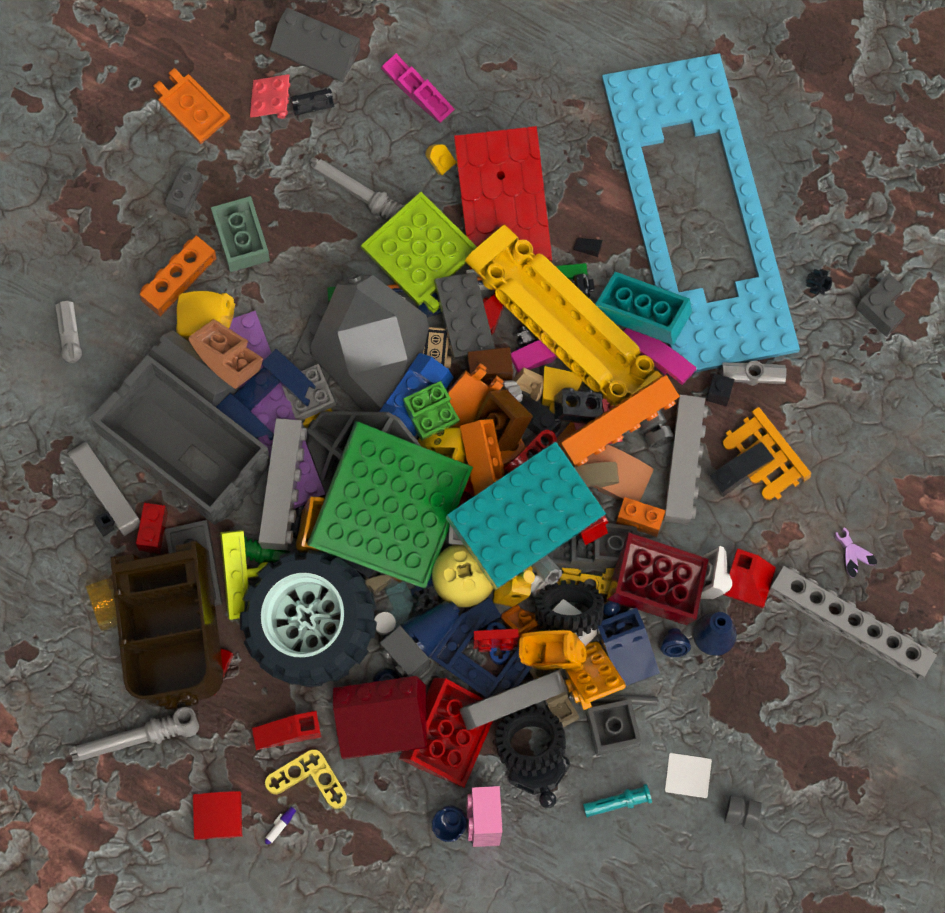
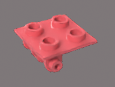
(270, 96)

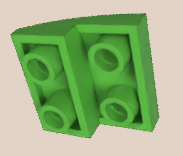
(431, 410)

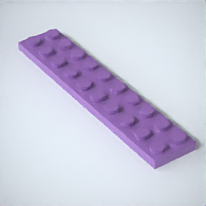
(276, 406)

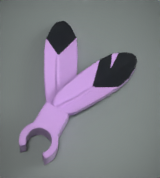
(854, 552)

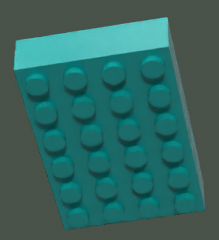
(525, 515)

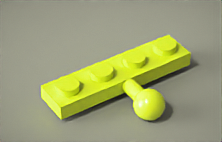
(236, 571)

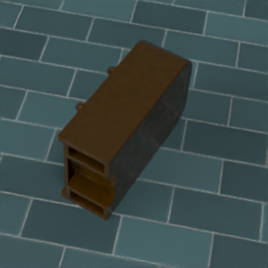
(168, 626)

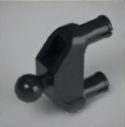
(542, 782)

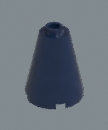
(432, 626)
(715, 633)

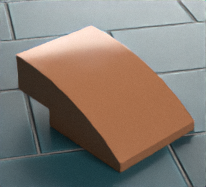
(226, 353)
(632, 474)

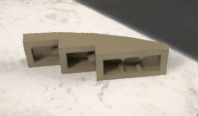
(559, 704)

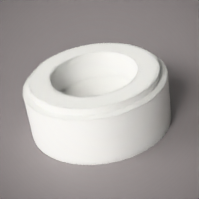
(385, 623)

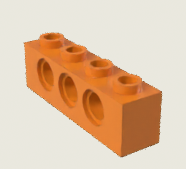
(161, 301)

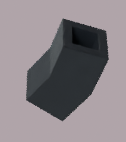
(100, 522)

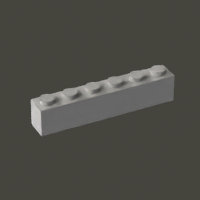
(684, 460)
(282, 484)

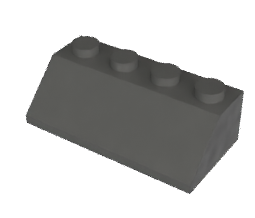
(315, 44)

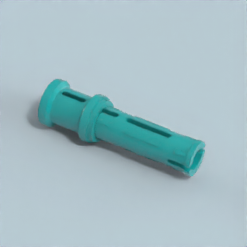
(626, 799)

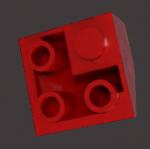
(750, 578)

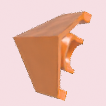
(520, 619)

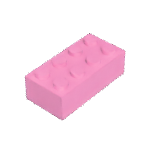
(484, 816)

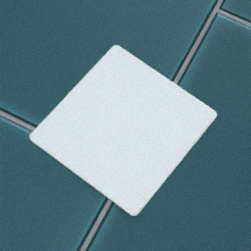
(688, 775)

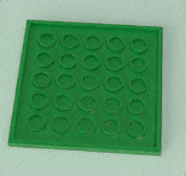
(389, 505)

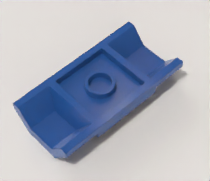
(421, 374)

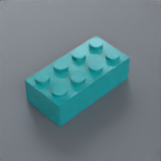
(645, 307)

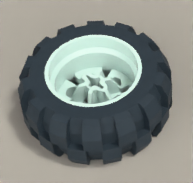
(270, 601)

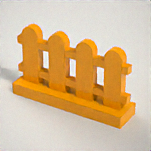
(784, 454)

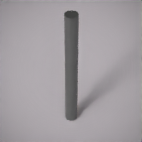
(637, 700)

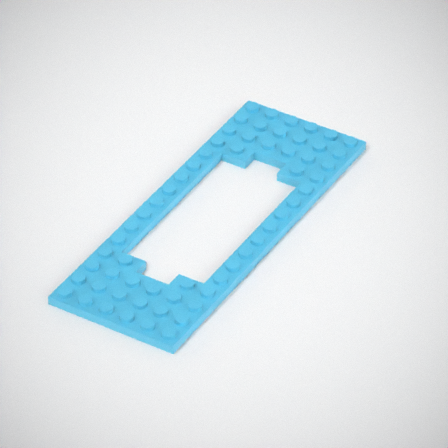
(697, 91)

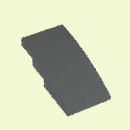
(596, 555)

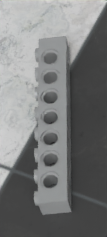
(857, 634)

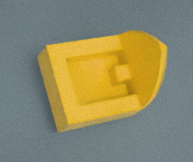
(440, 158)

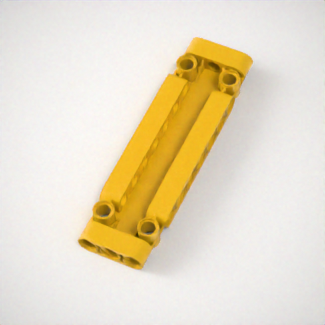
(561, 316)

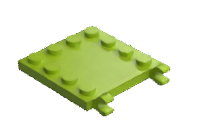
(418, 249)

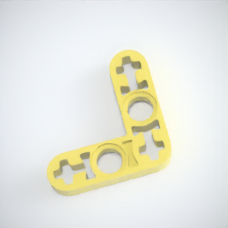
(314, 771)

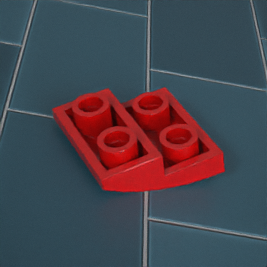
(217, 815)

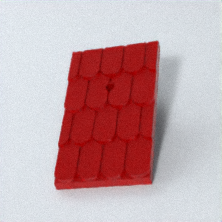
(503, 186)

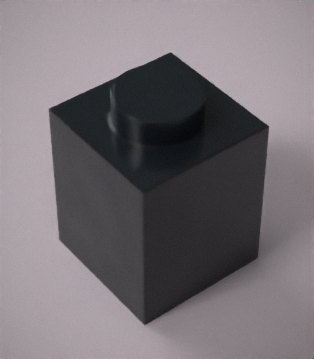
(720, 390)

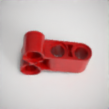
(535, 446)

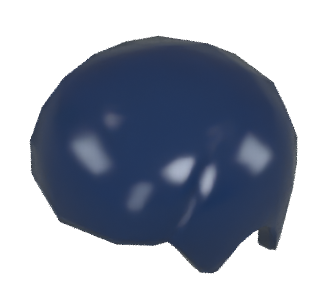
(449, 823)

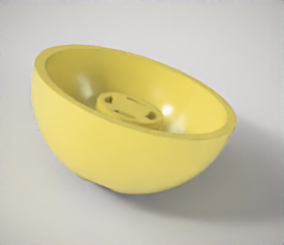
(456, 583)

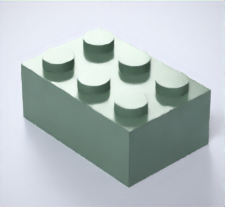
(240, 234)

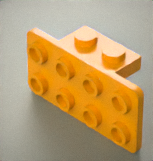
(594, 678)

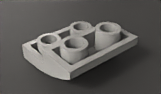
(320, 397)

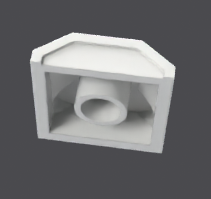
(717, 579)

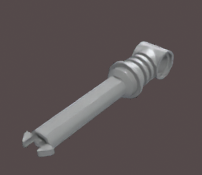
(378, 202)
(153, 732)

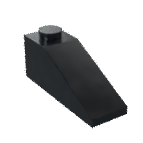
(542, 417)
(741, 468)

